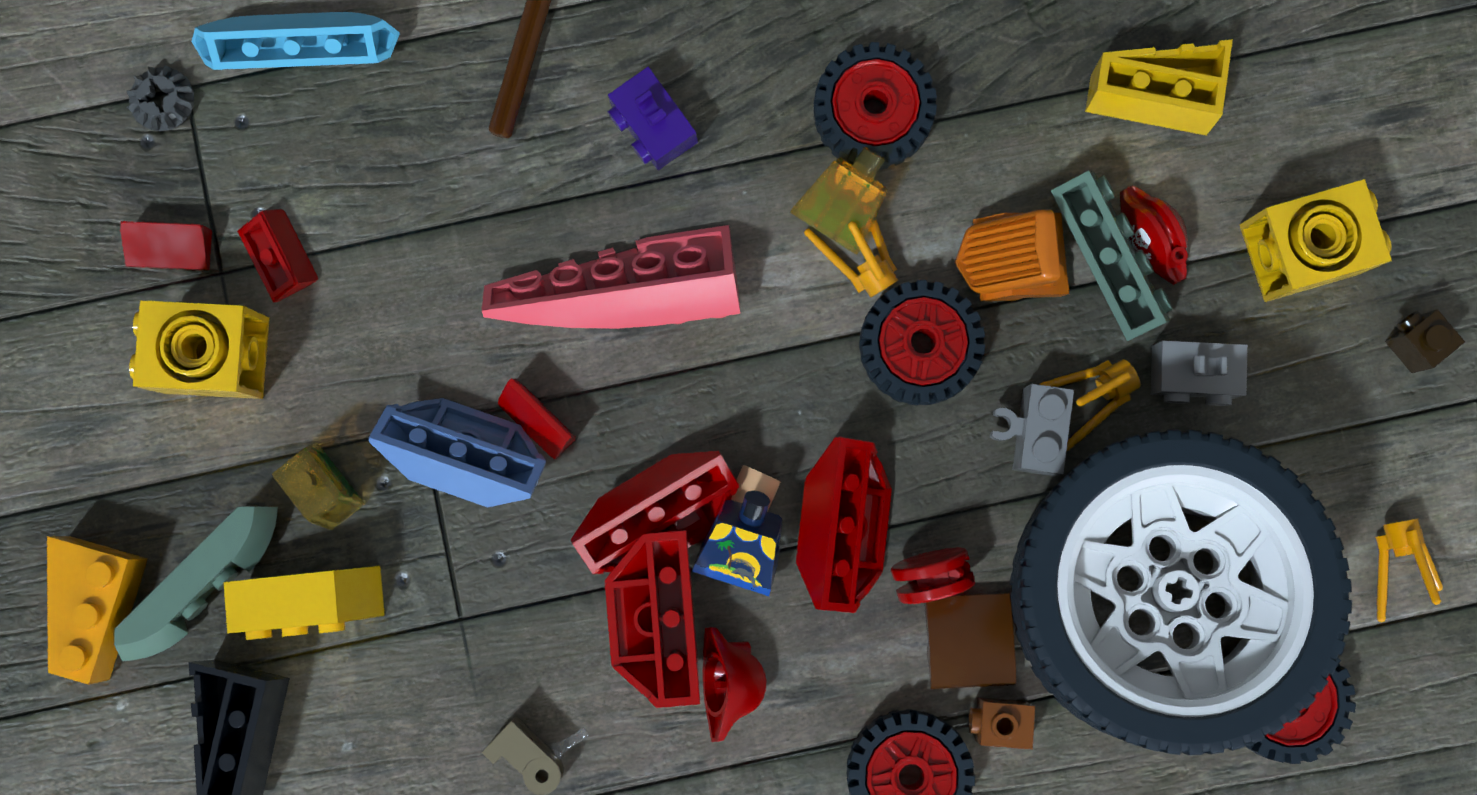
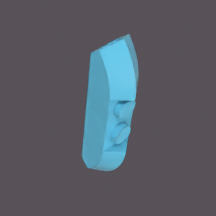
(294, 40)

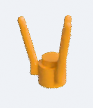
(875, 273)
(1114, 382)
(1405, 539)

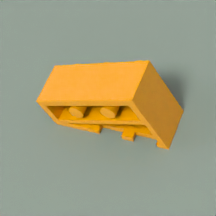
(87, 598)

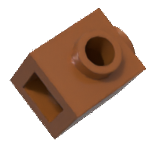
(1003, 723)

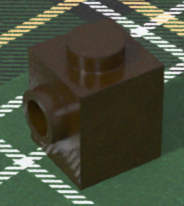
(1424, 340)

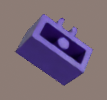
(652, 119)

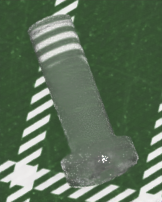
(569, 742)

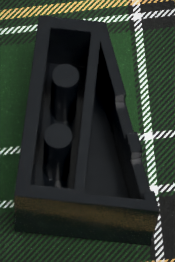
(236, 726)

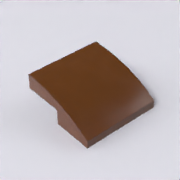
(970, 641)

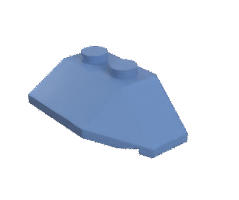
(459, 451)

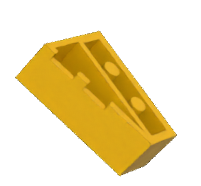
(1163, 87)
(303, 601)

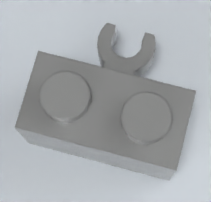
(1199, 370)
(1039, 429)

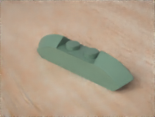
(161, 616)

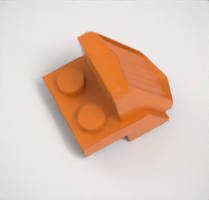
(1015, 256)

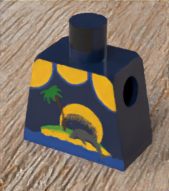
(742, 544)

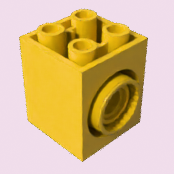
(1316, 240)
(199, 349)

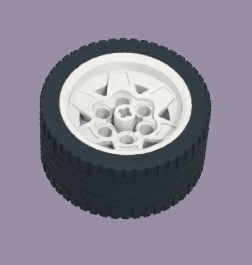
(1256, 517)

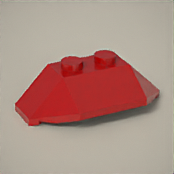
(669, 496)
(843, 525)
(655, 620)

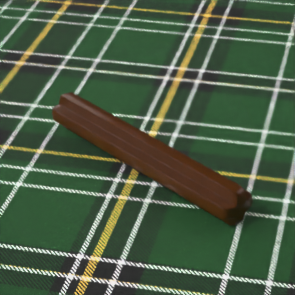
(518, 68)

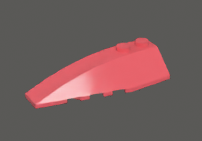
(655, 284)

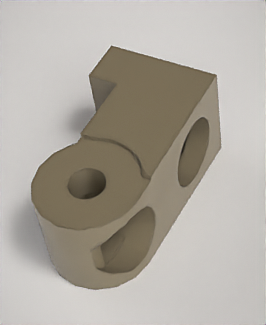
(528, 755)

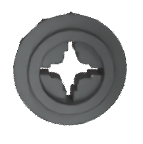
(176, 105)

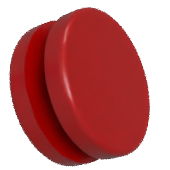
(935, 575)

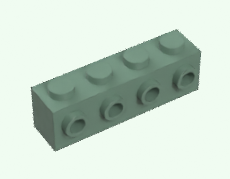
(1110, 254)

